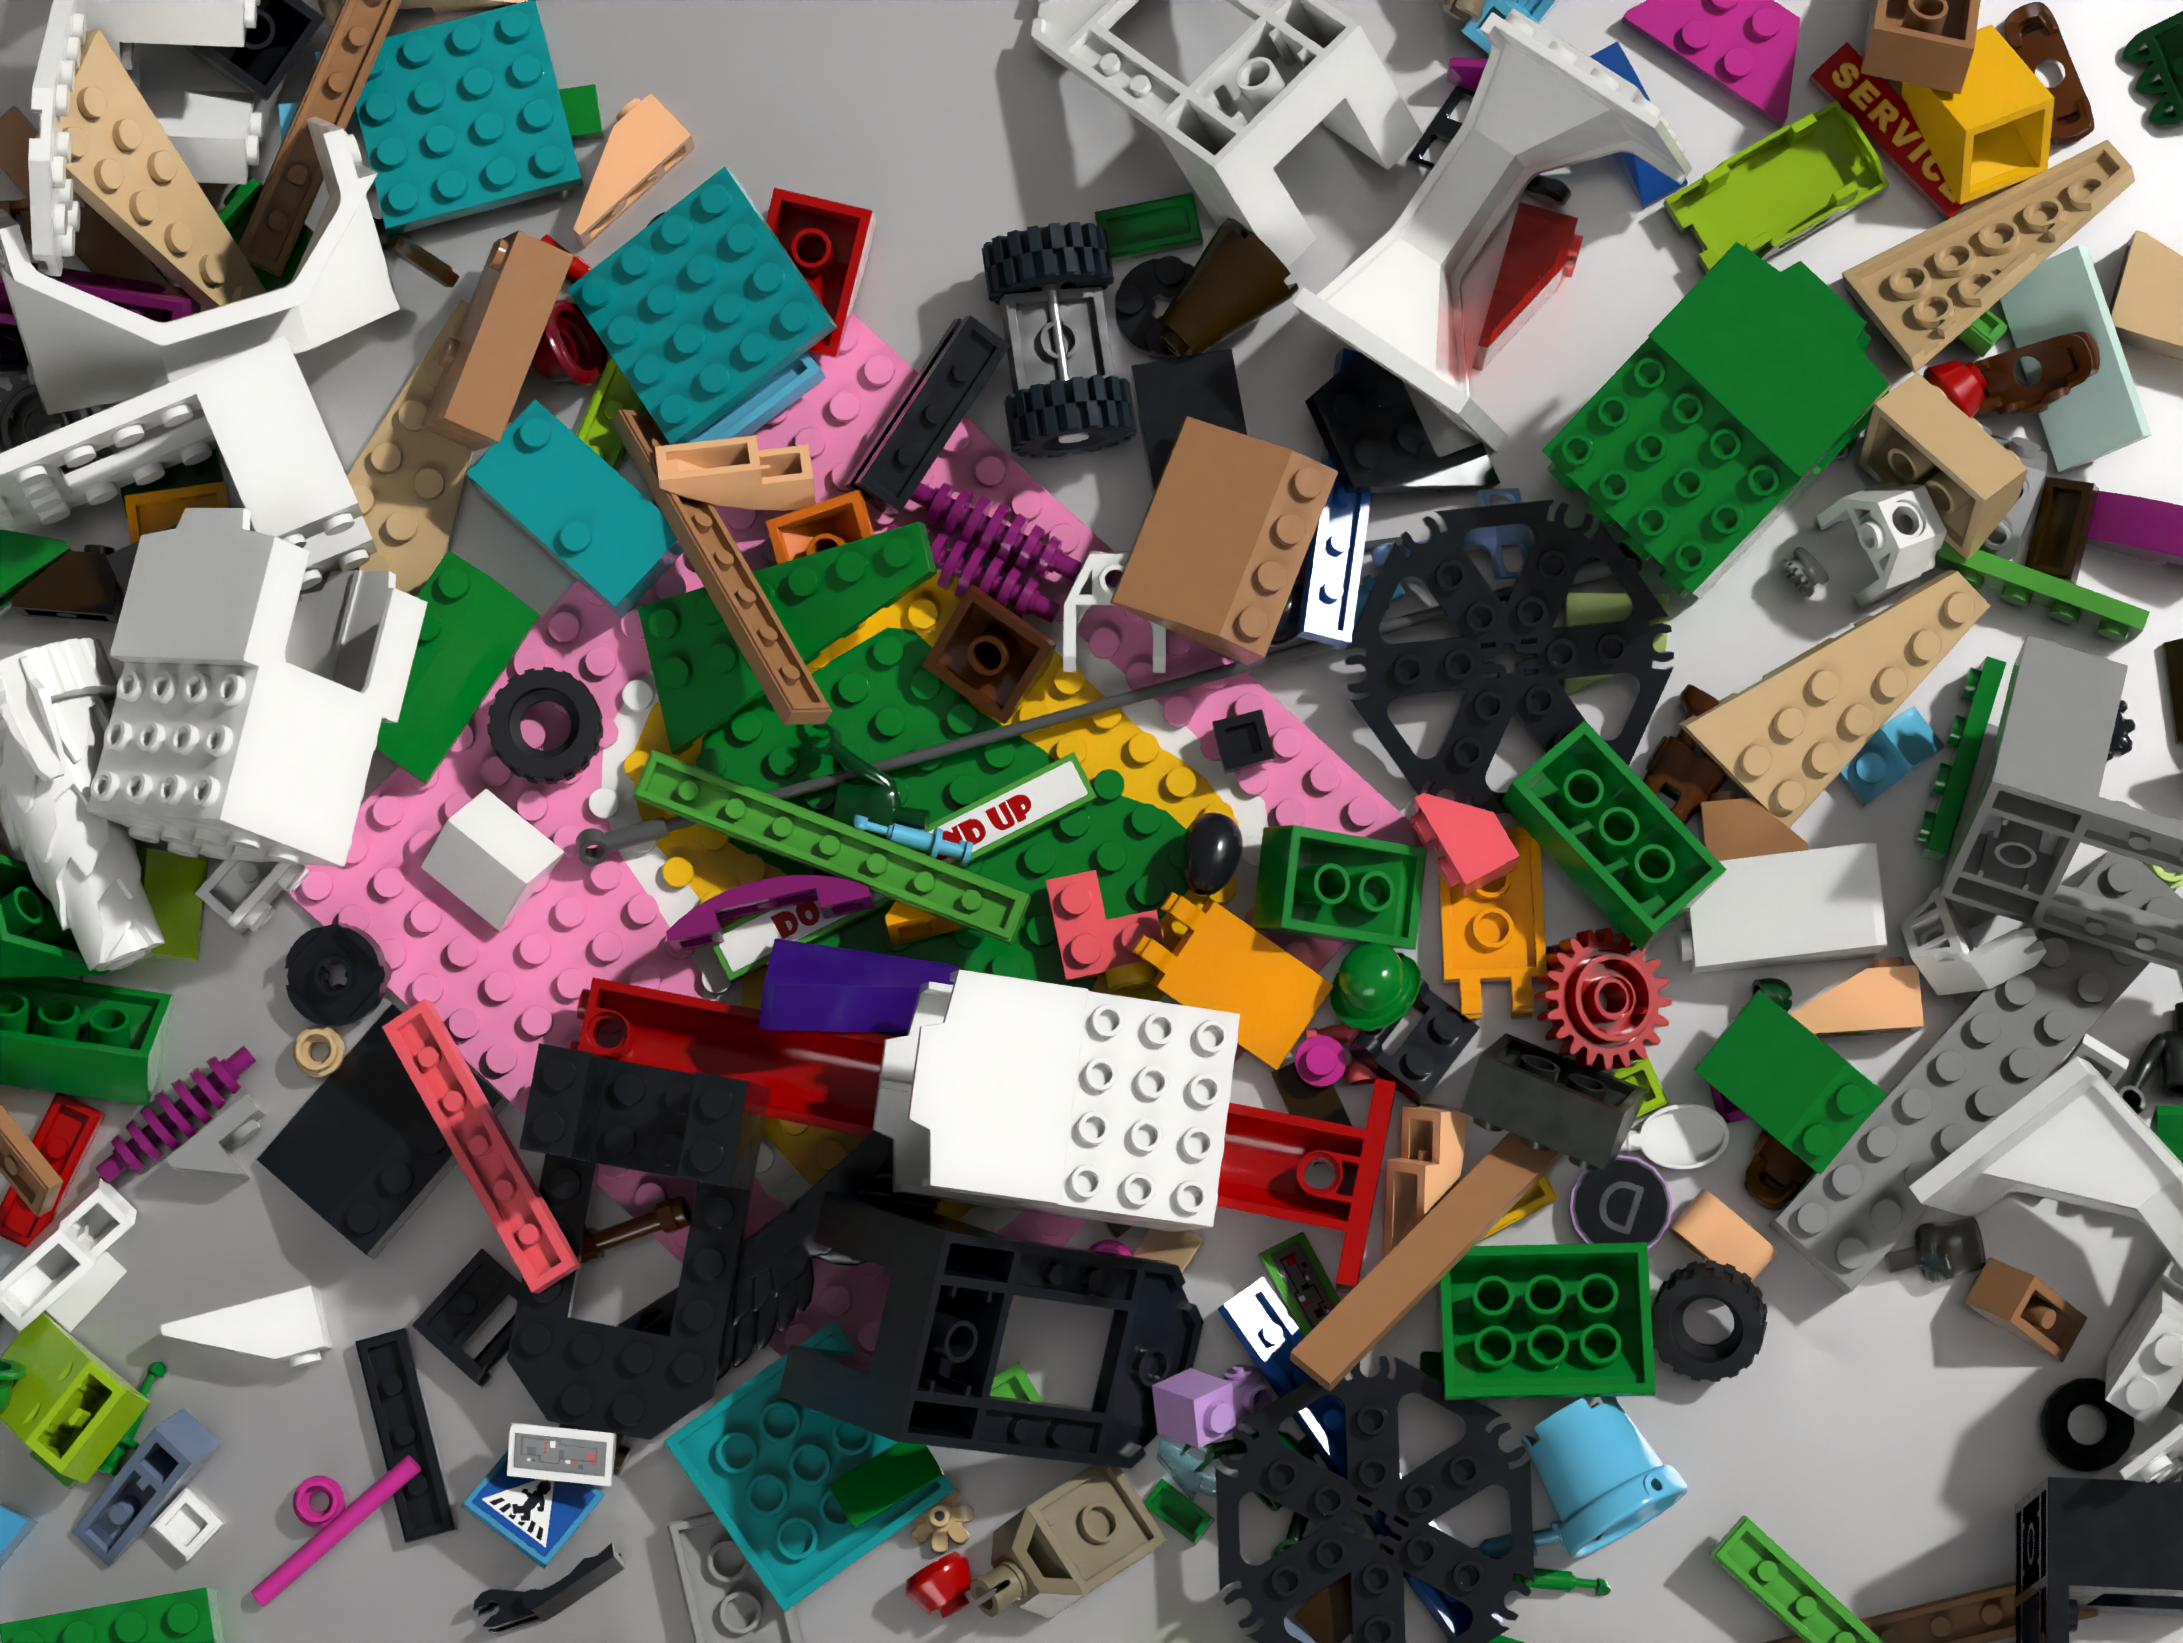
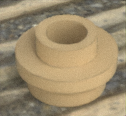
(307, 1040)

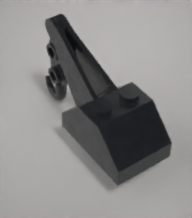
(268, 50)

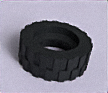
(537, 687)
(1700, 1359)

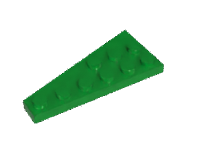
(816, 598)

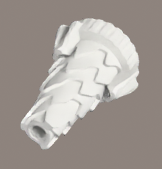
(51, 743)

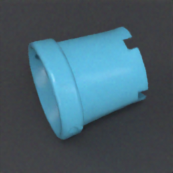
(1600, 1474)

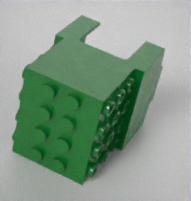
(1722, 417)

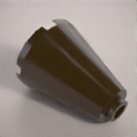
(1224, 292)

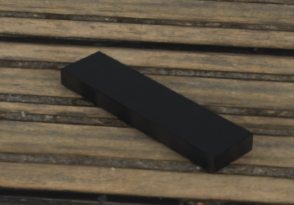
(406, 1430)

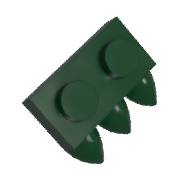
(2165, 47)

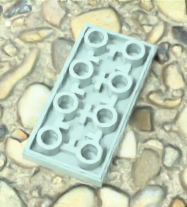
(2104, 409)

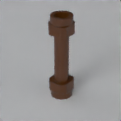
(669, 1216)

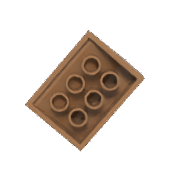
(1224, 539)

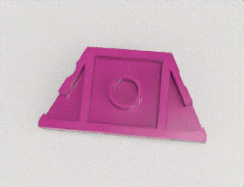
(1731, 43)

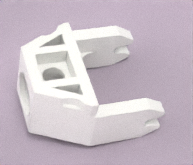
(1896, 530)
(1092, 589)
(1947, 956)

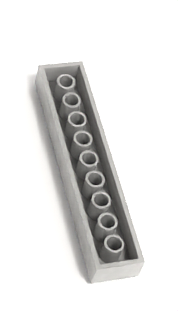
(1963, 1083)

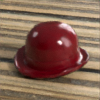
(570, 347)

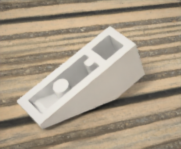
(271, 1328)

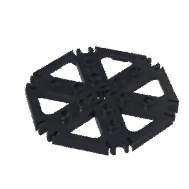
(1483, 618)
(1374, 1475)

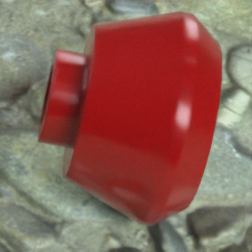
(1960, 383)
(941, 1585)

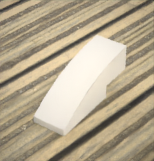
(63, 1252)

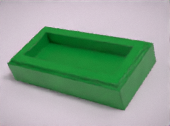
(1151, 227)

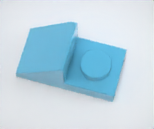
(1890, 756)

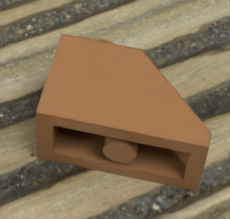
(1743, 828)
(2026, 1308)

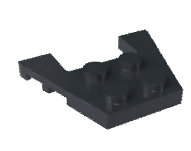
(1381, 440)

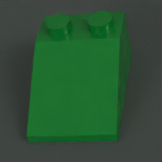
(1338, 887)
(30, 930)
(1789, 1081)

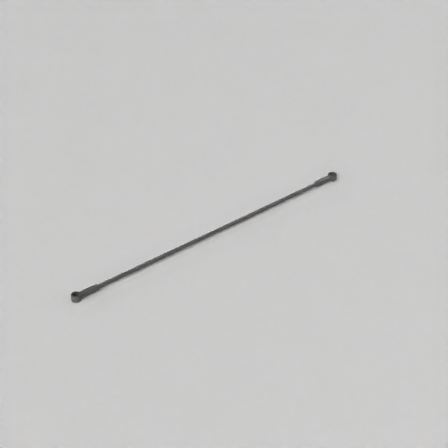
(660, 828)

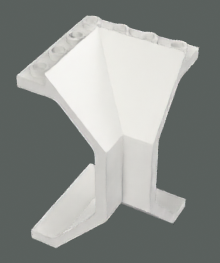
(1531, 114)
(102, 354)
(2084, 1148)

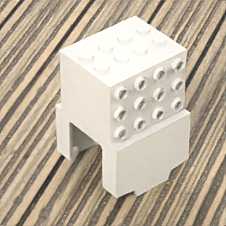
(245, 701)
(1059, 1101)

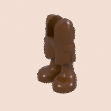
(1675, 767)

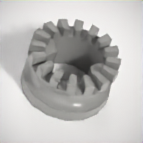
(1804, 570)

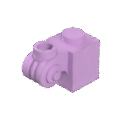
(1205, 1407)

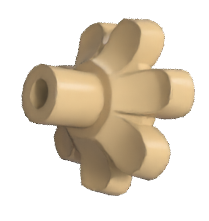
(949, 1528)

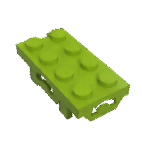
(1781, 187)

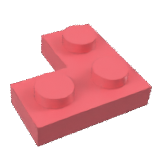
(1085, 937)

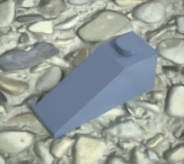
(146, 1485)

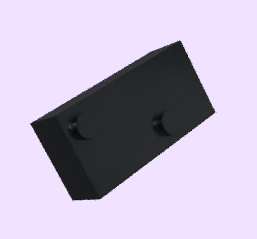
(1180, 388)

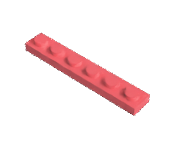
(481, 1146)

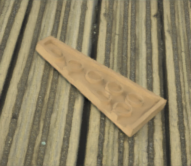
(412, 479)

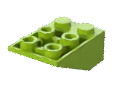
(69, 1401)

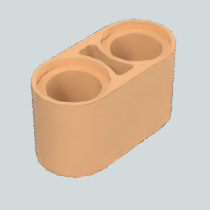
(1722, 1236)

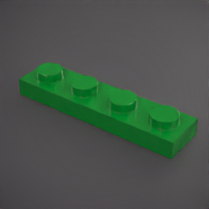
(1966, 737)

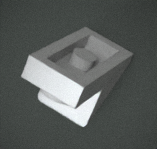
(207, 1149)

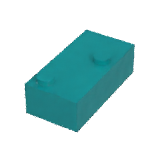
(577, 508)

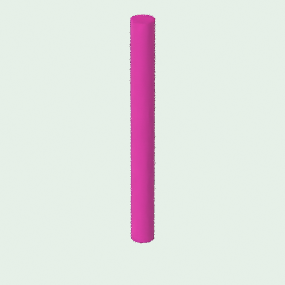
(336, 1530)

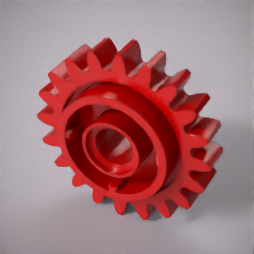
(1574, 1007)

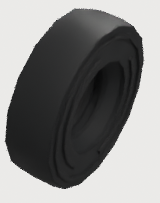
(2061, 1443)

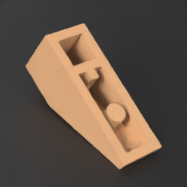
(636, 156)
(1869, 1003)

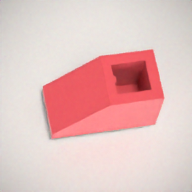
(1467, 839)

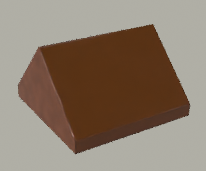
(990, 655)

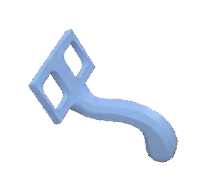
(1484, 538)

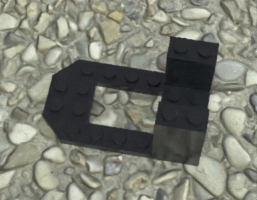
(655, 1122)
(948, 1328)
(2096, 1551)

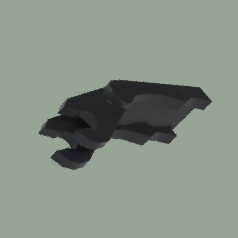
(535, 1605)

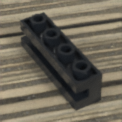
(927, 415)

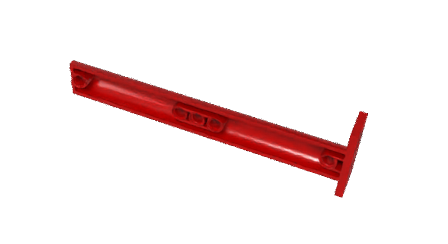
(834, 1083)

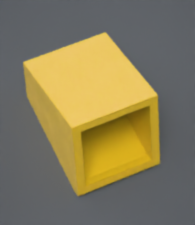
(1991, 130)

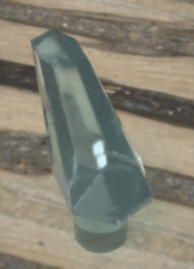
(1182, 1471)

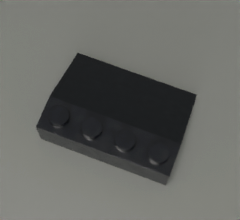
(366, 1145)

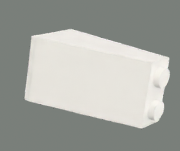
(1788, 911)

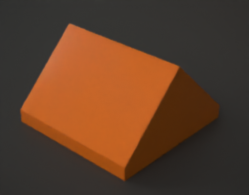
(820, 527)

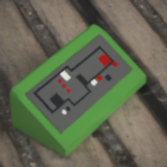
(1300, 1281)

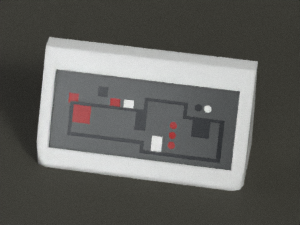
(561, 1454)

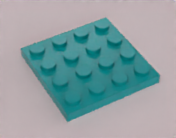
(465, 119)
(701, 308)
(767, 1478)

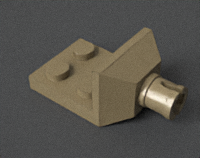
(1068, 1544)

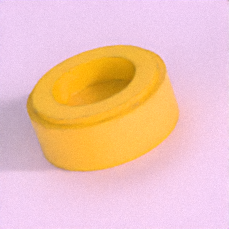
(1130, 977)

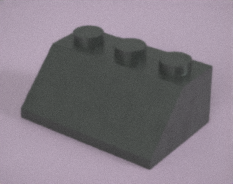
(1552, 1102)

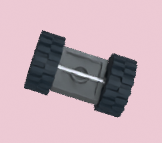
(1059, 340)

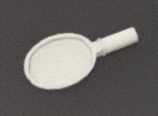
(1680, 1136)

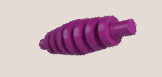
(994, 530)
(971, 572)
(175, 1114)

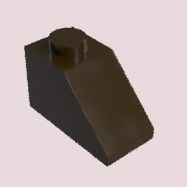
(74, 588)

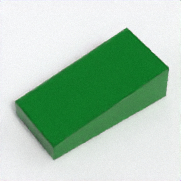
(1178, 1511)

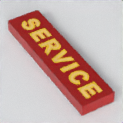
(1886, 124)

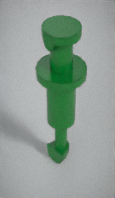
(111, 1464)
(1562, 1581)

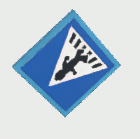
(530, 1512)

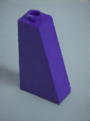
(842, 989)

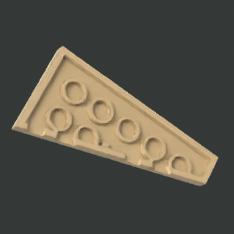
(142, 185)
(1957, 270)
(1819, 709)

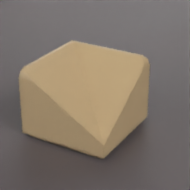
(1170, 1246)

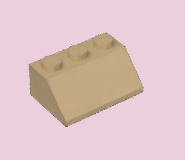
(1932, 443)

